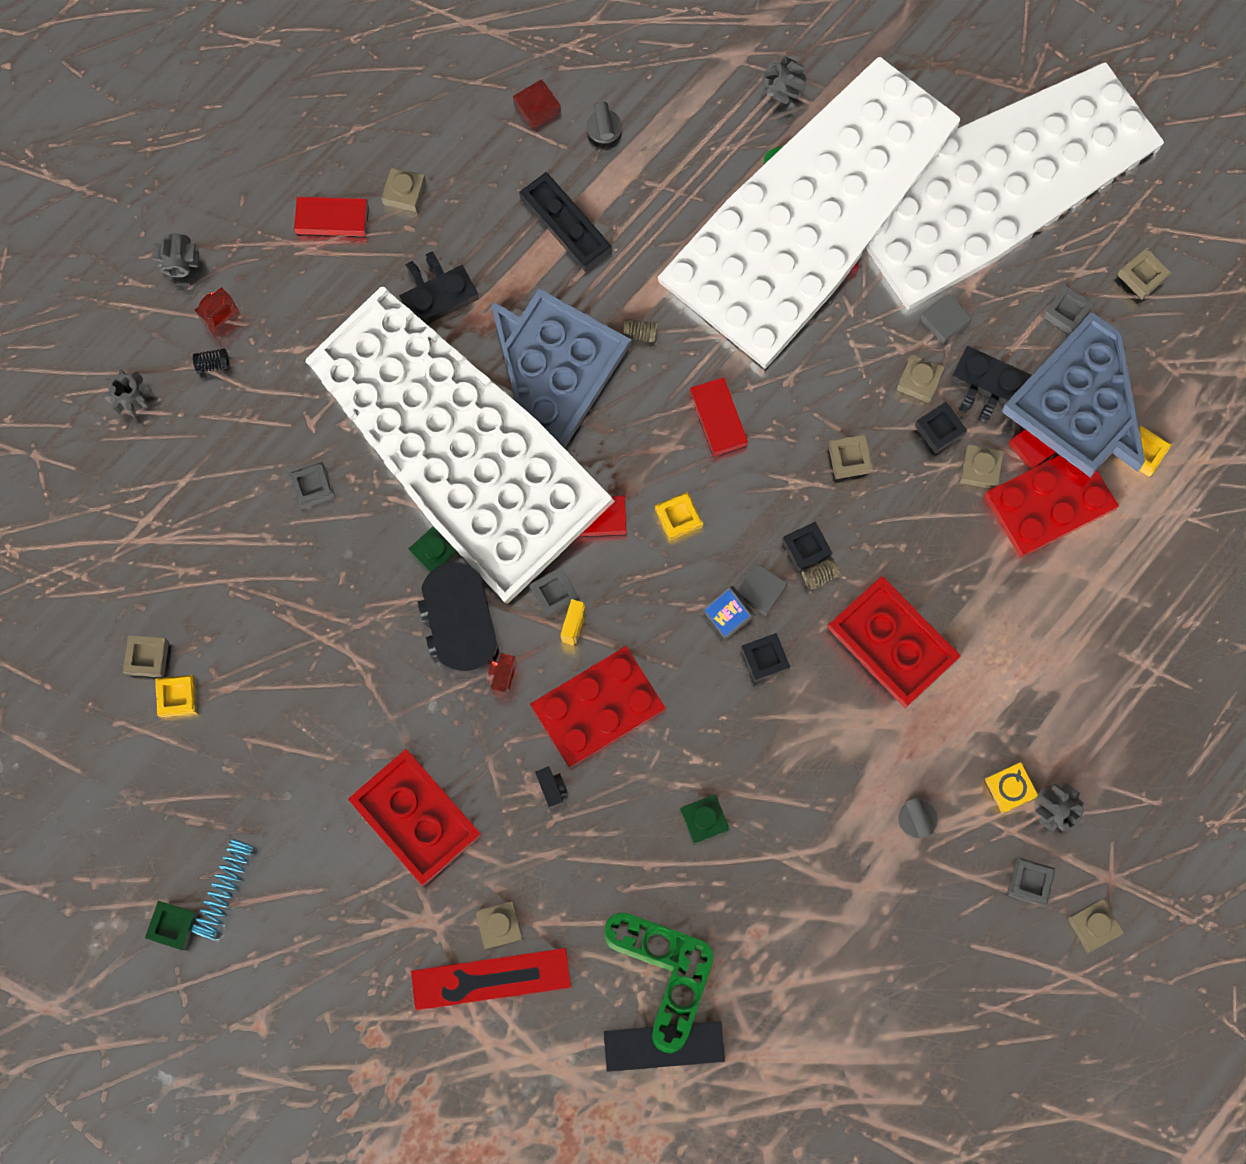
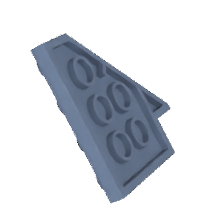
(557, 360)
(1083, 400)

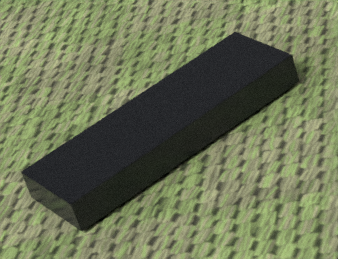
(565, 221)
(635, 1048)

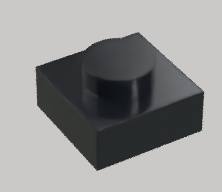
(940, 427)
(807, 546)
(765, 657)
(552, 787)

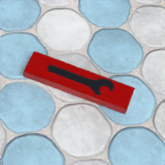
(490, 979)

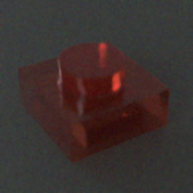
(537, 103)
(216, 309)
(502, 675)

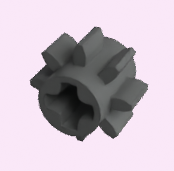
(785, 79)
(175, 255)
(131, 384)
(1059, 807)

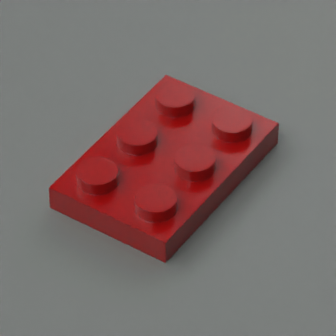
(1049, 504)
(893, 642)
(598, 707)
(414, 817)

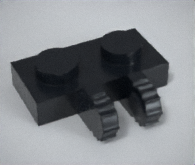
(439, 295)
(988, 378)

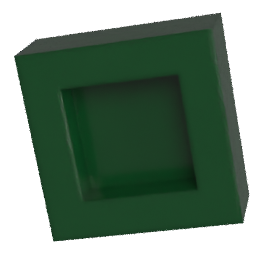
(433, 550)
(704, 819)
(171, 925)

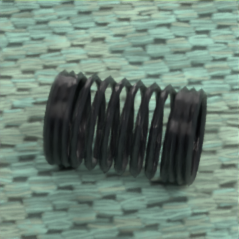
(202, 365)

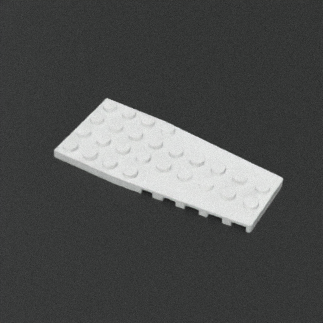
(1008, 180)
(810, 212)
(458, 444)

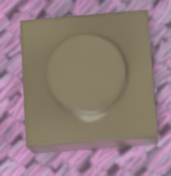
(403, 189)
(1144, 273)
(920, 378)
(850, 456)
(981, 466)
(145, 656)
(498, 925)
(1095, 925)

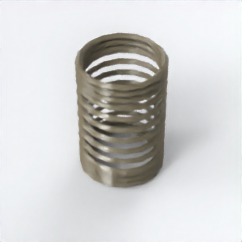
(650, 328)
(810, 578)

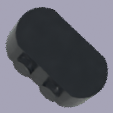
(458, 620)

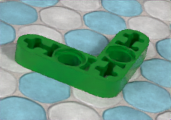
(673, 961)

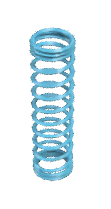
(238, 847)

